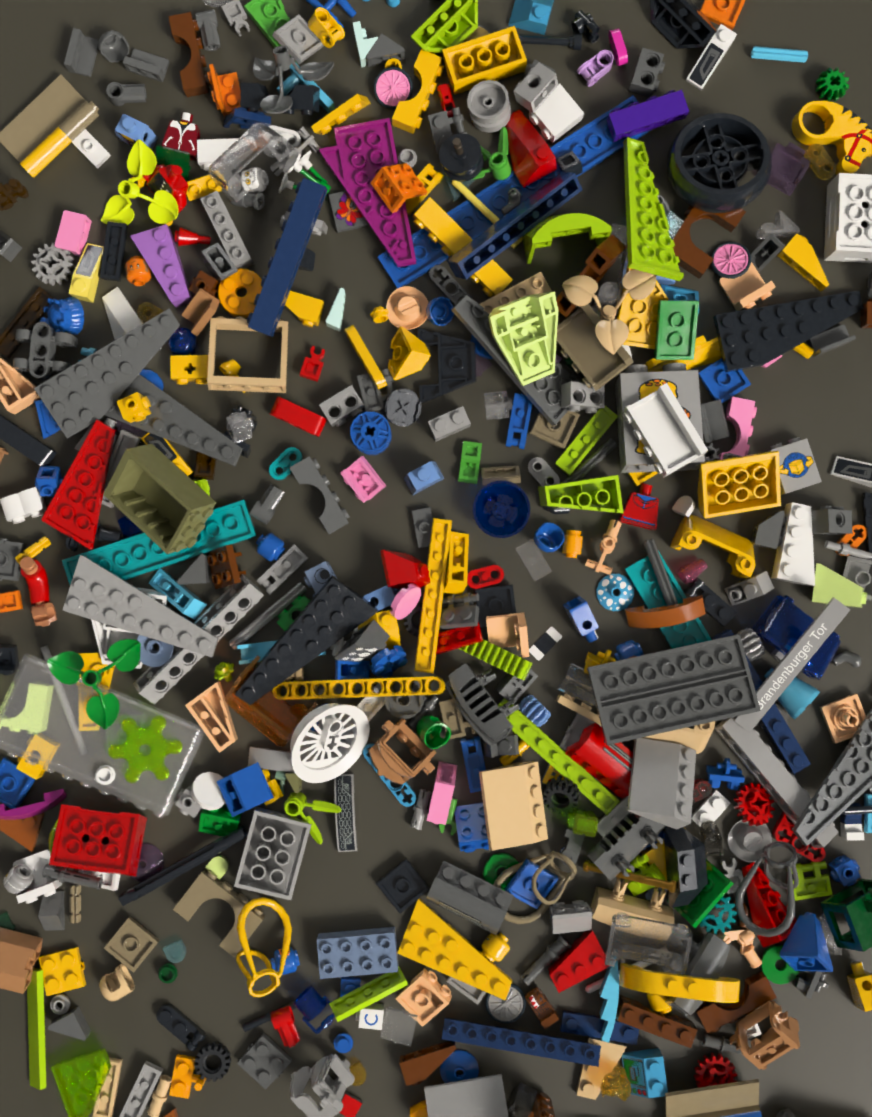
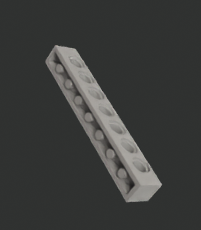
(216, 620)

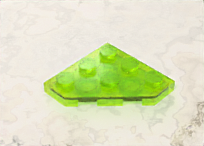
(82, 1081)

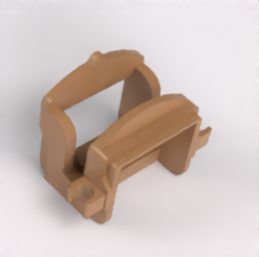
(390, 764)
(774, 1043)

